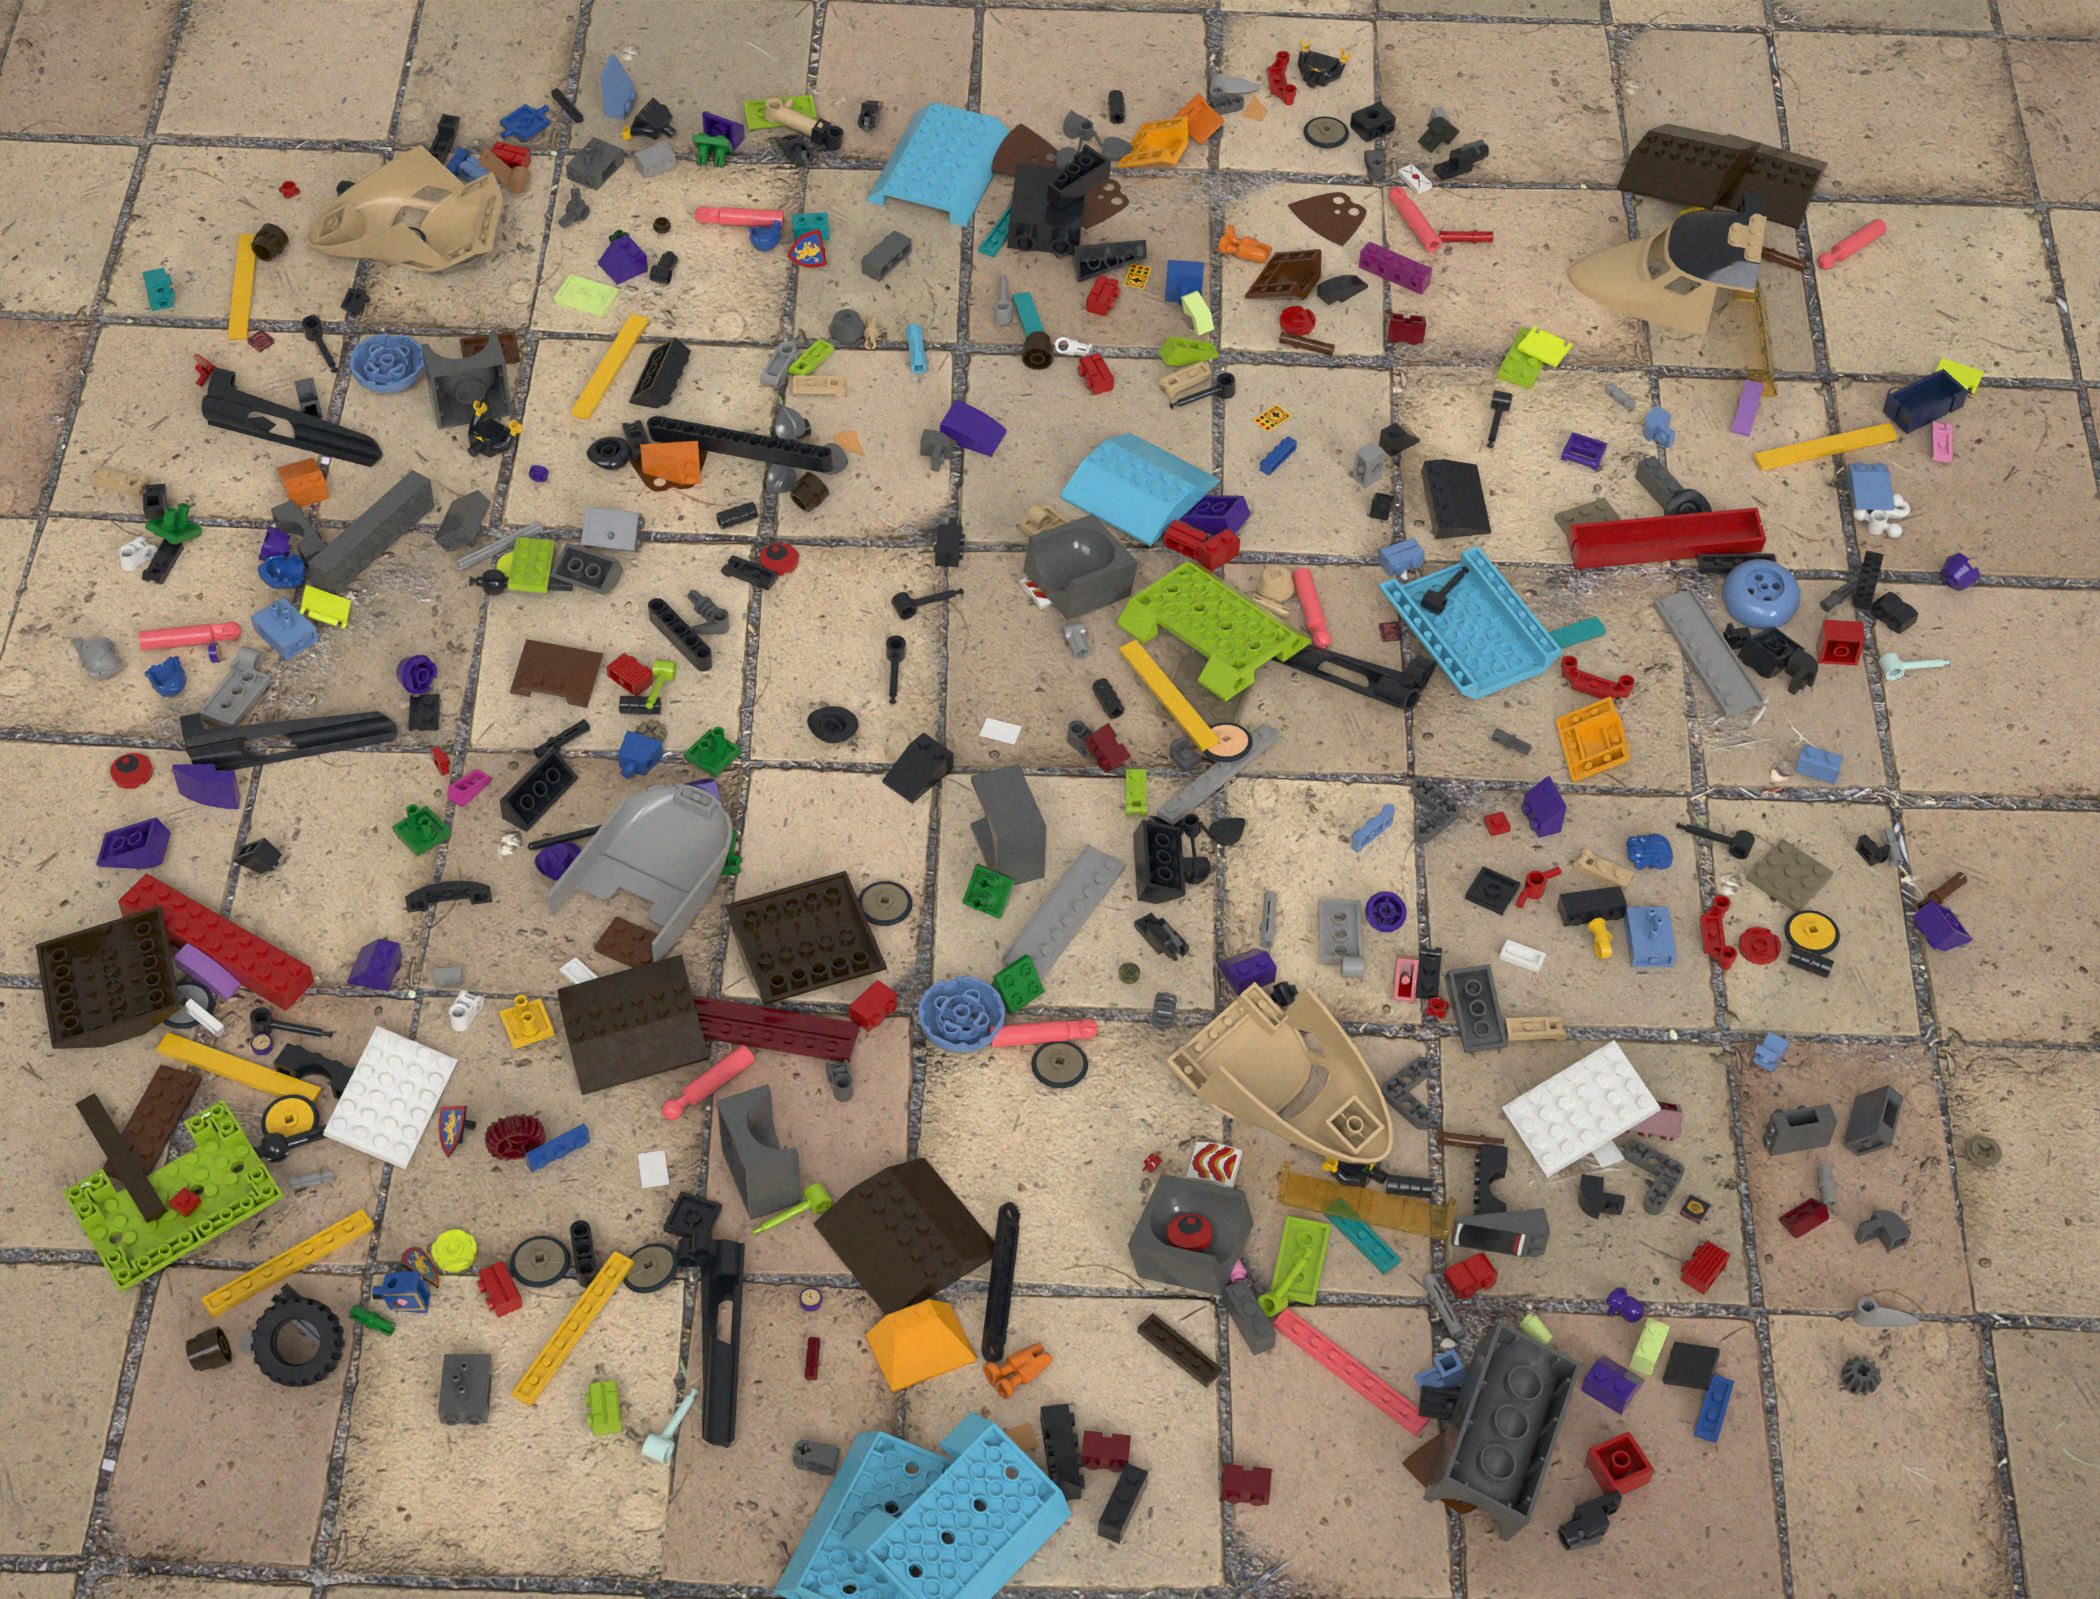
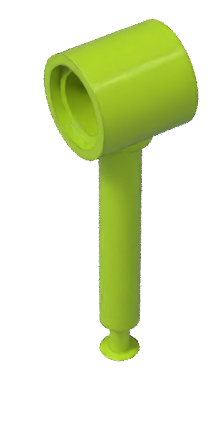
(662, 671)
(815, 1198)
(1278, 1295)

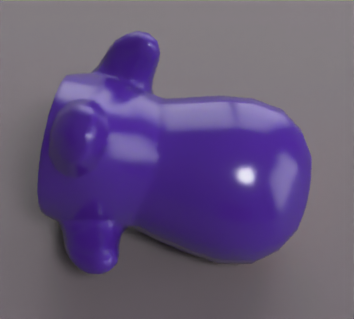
(1628, 1306)

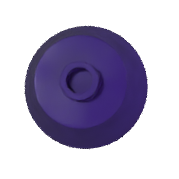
(275, 543)
(1958, 572)
(416, 673)
(1385, 911)

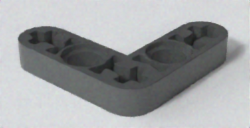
(1231, 104)
(1439, 810)
(1403, 1094)
(1664, 1176)

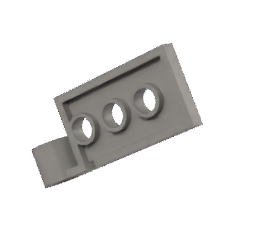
(243, 666)
(1353, 962)

